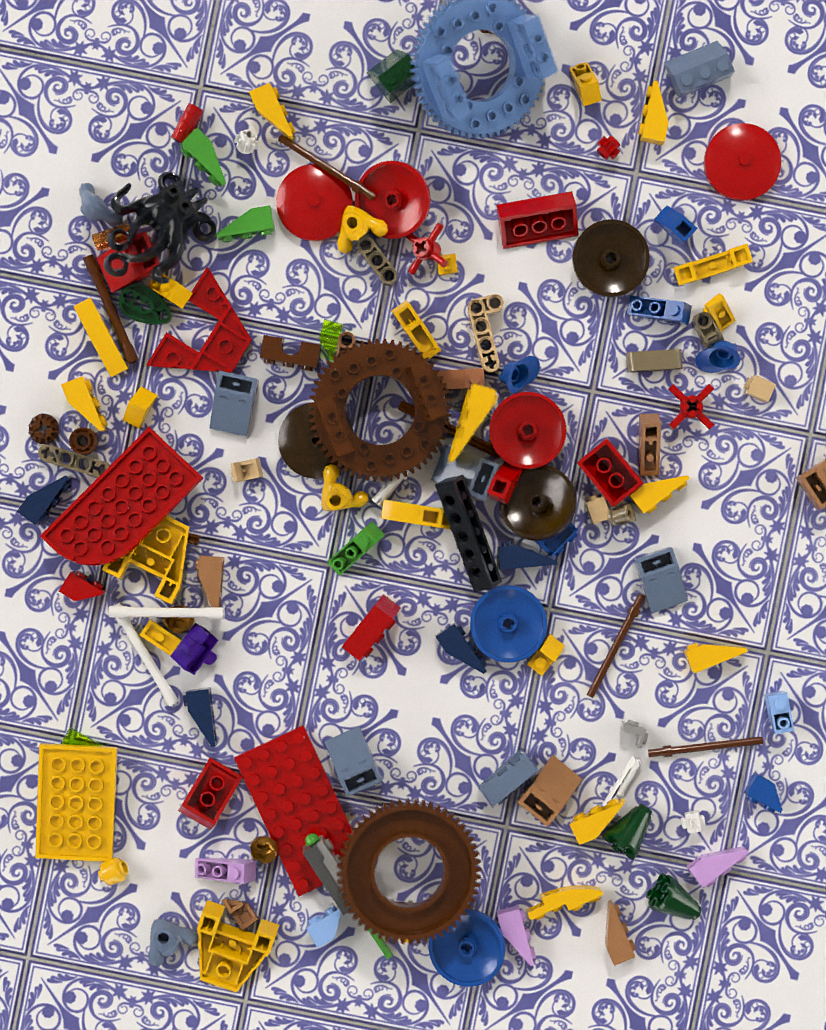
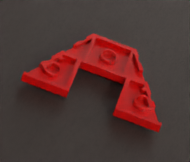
(225, 343)

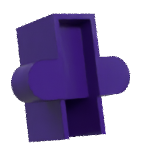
(195, 649)

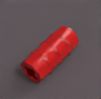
(187, 122)

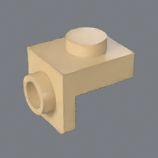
(246, 470)

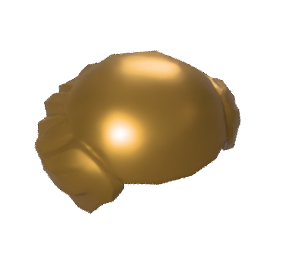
(178, 624)
(264, 849)

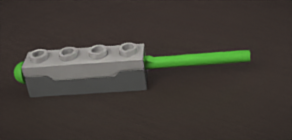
(324, 863)

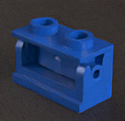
(554, 545)

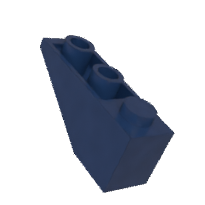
(38, 504)
(455, 645)

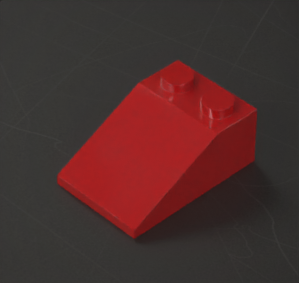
(210, 793)

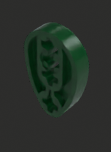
(147, 295)

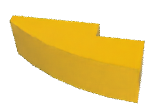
(416, 330)

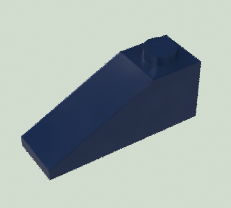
(515, 556)
(201, 709)

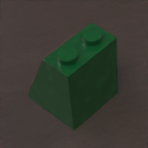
(393, 75)

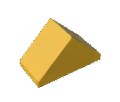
(139, 407)

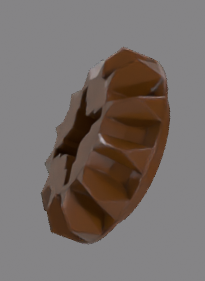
(51, 433)

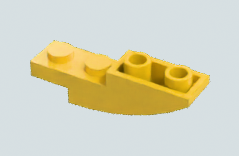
(414, 514)
(572, 896)

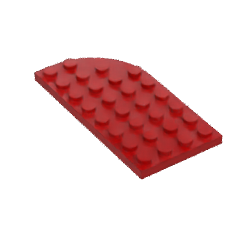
(123, 503)

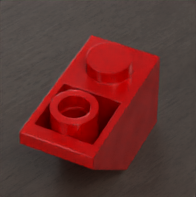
(504, 483)
(79, 588)

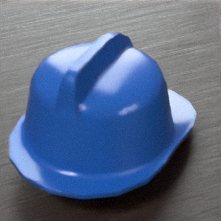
(718, 358)
(520, 374)

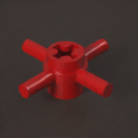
(426, 249)
(697, 400)

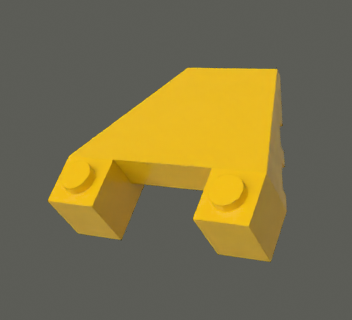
(473, 411)
(160, 554)
(227, 951)

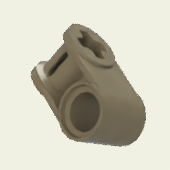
(707, 331)
(621, 514)

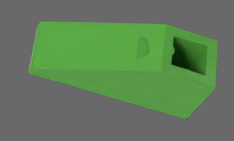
(202, 152)
(252, 222)
(356, 548)

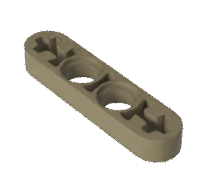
(75, 459)

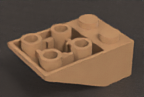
(814, 484)
(549, 790)

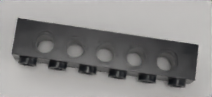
(468, 533)

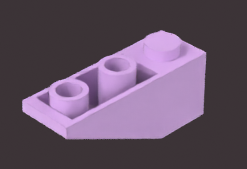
(711, 865)
(226, 869)
(513, 929)

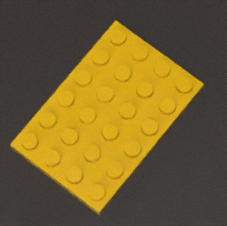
(76, 802)

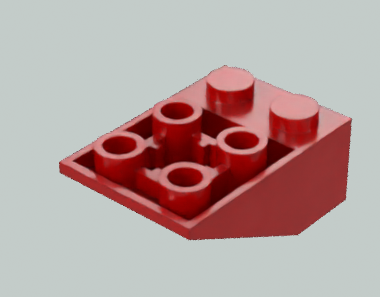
(136, 270)

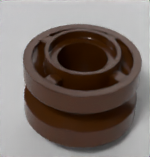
(74, 441)

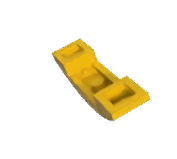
(713, 265)

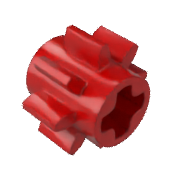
(608, 147)

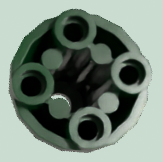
(629, 831)
(672, 899)

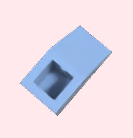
(779, 711)
(324, 928)

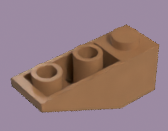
(616, 941)

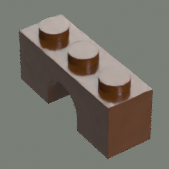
(273, 352)

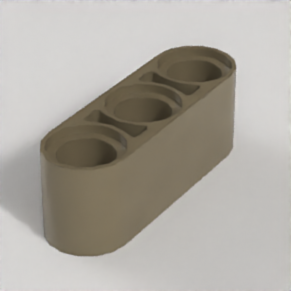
(373, 252)
(654, 360)

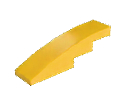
(100, 337)

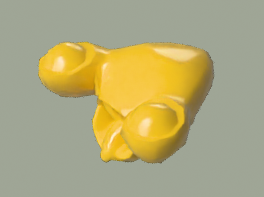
(355, 225)
(336, 495)

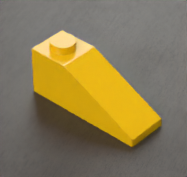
(706, 655)

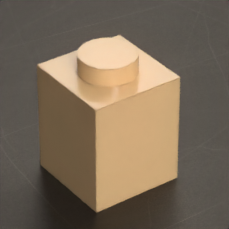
(759, 388)
(597, 508)

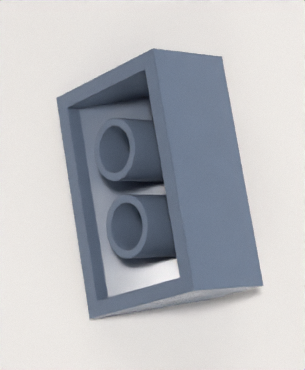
(699, 68)

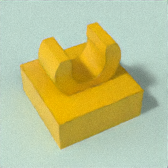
(451, 267)

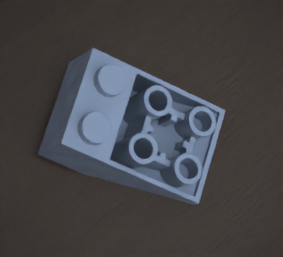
(233, 403)
(476, 471)
(661, 579)
(353, 761)

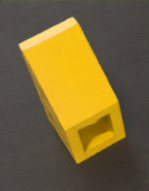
(585, 84)
(172, 291)

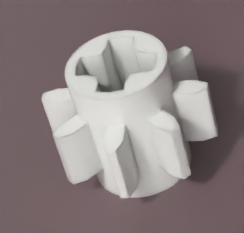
(246, 141)
(693, 821)

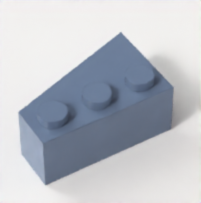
(508, 777)

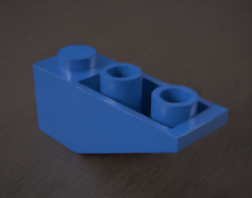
(660, 309)

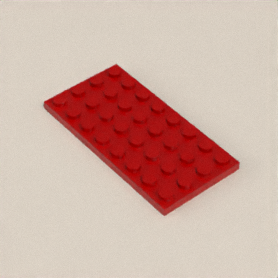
(294, 801)

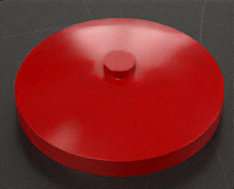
(742, 162)
(400, 197)
(312, 203)
(527, 430)

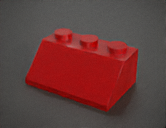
(610, 472)

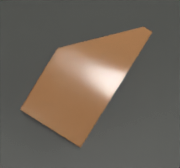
(241, 912)

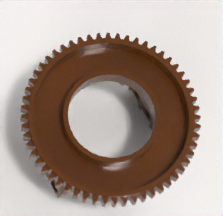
(414, 375)
(408, 919)

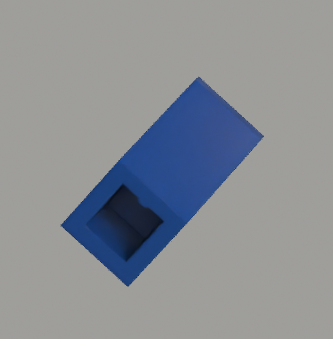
(675, 224)
(764, 791)

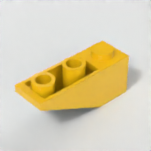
(269, 108)
(655, 120)
(81, 398)
(651, 493)
(590, 825)

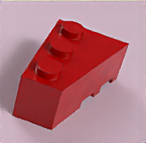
(372, 628)

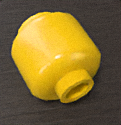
(113, 871)

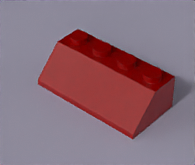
(537, 220)

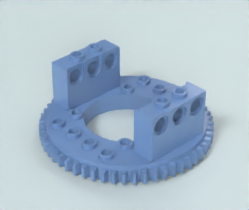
(439, 83)

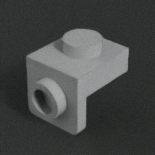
(634, 728)

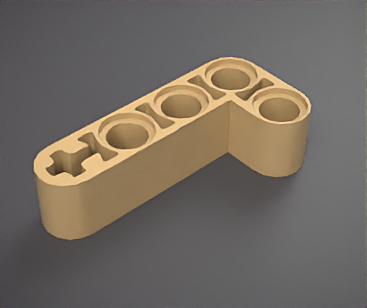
(487, 334)

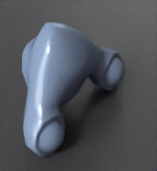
(95, 208)
(166, 938)

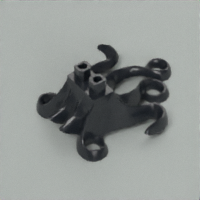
(169, 215)

